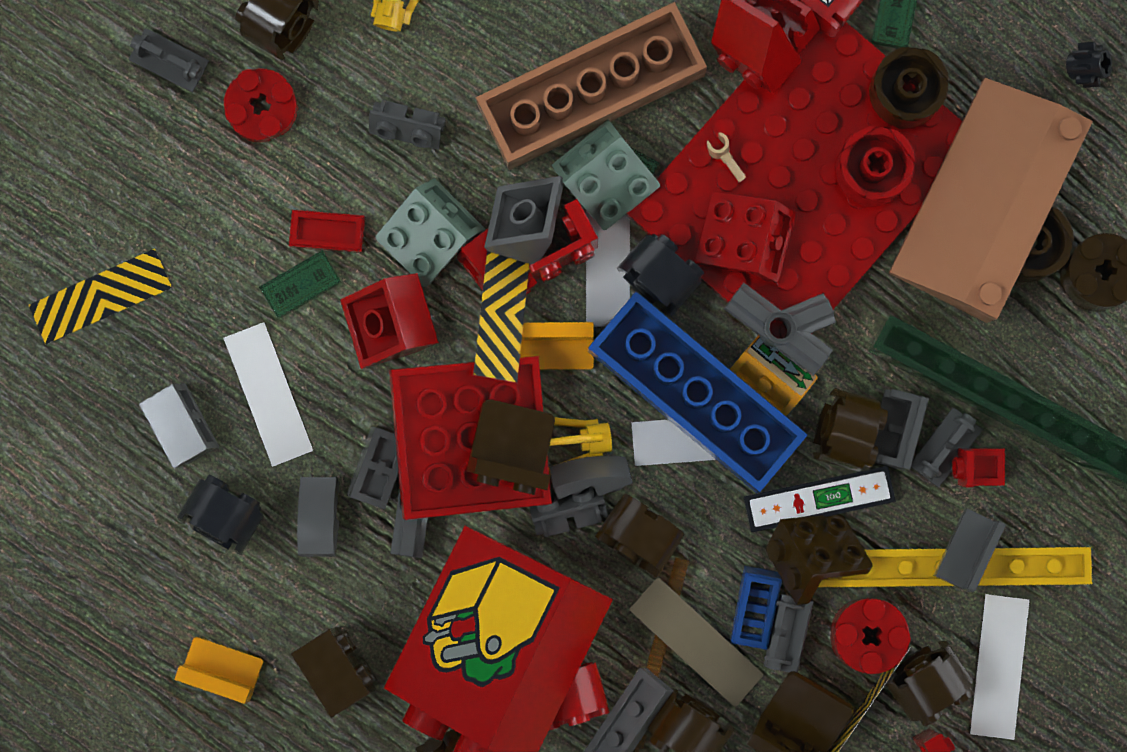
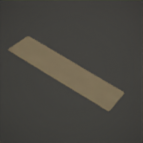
(696, 642)

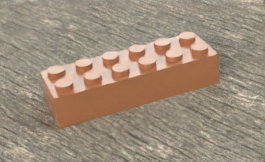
(591, 86)

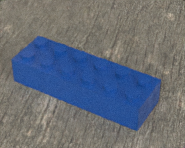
(697, 392)

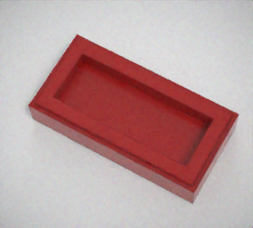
(327, 231)

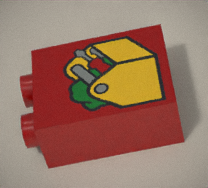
(495, 648)

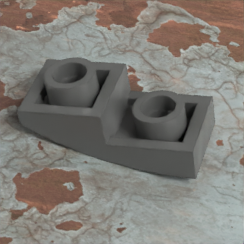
(602, 472)
(317, 517)

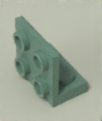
(605, 175)
(428, 231)

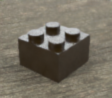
(335, 670)

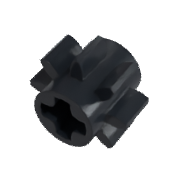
(1089, 64)

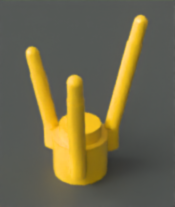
(391, 15)
(594, 438)

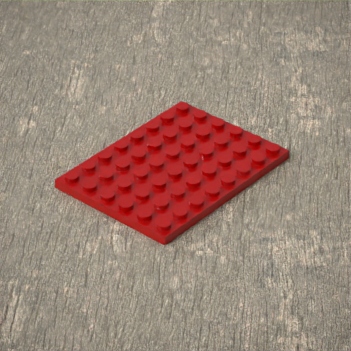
(789, 155)

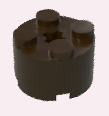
(276, 24)
(906, 67)
(1053, 248)
(1085, 284)
(849, 430)
(640, 535)
(930, 683)
(688, 726)

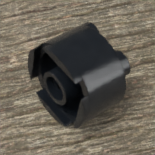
(660, 273)
(221, 515)

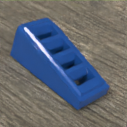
(763, 576)

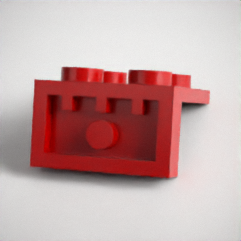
(746, 235)
(582, 249)

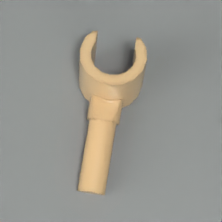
(726, 157)

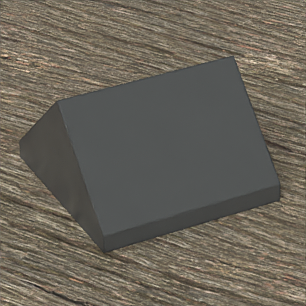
(524, 219)

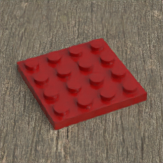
(435, 431)

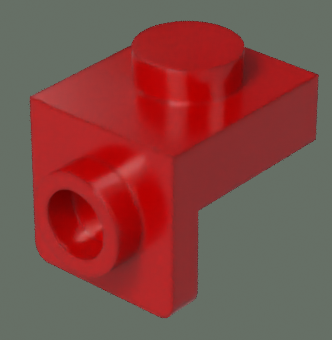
(979, 467)

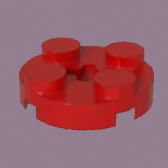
(250, 86)

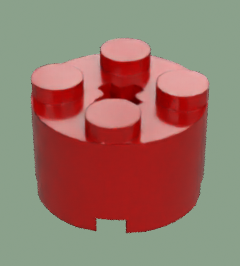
(875, 145)
(891, 635)
(584, 699)

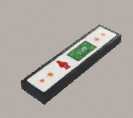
(820, 497)

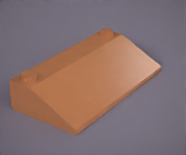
(990, 199)

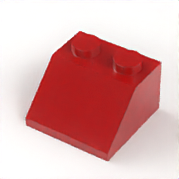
(753, 45)
(389, 320)

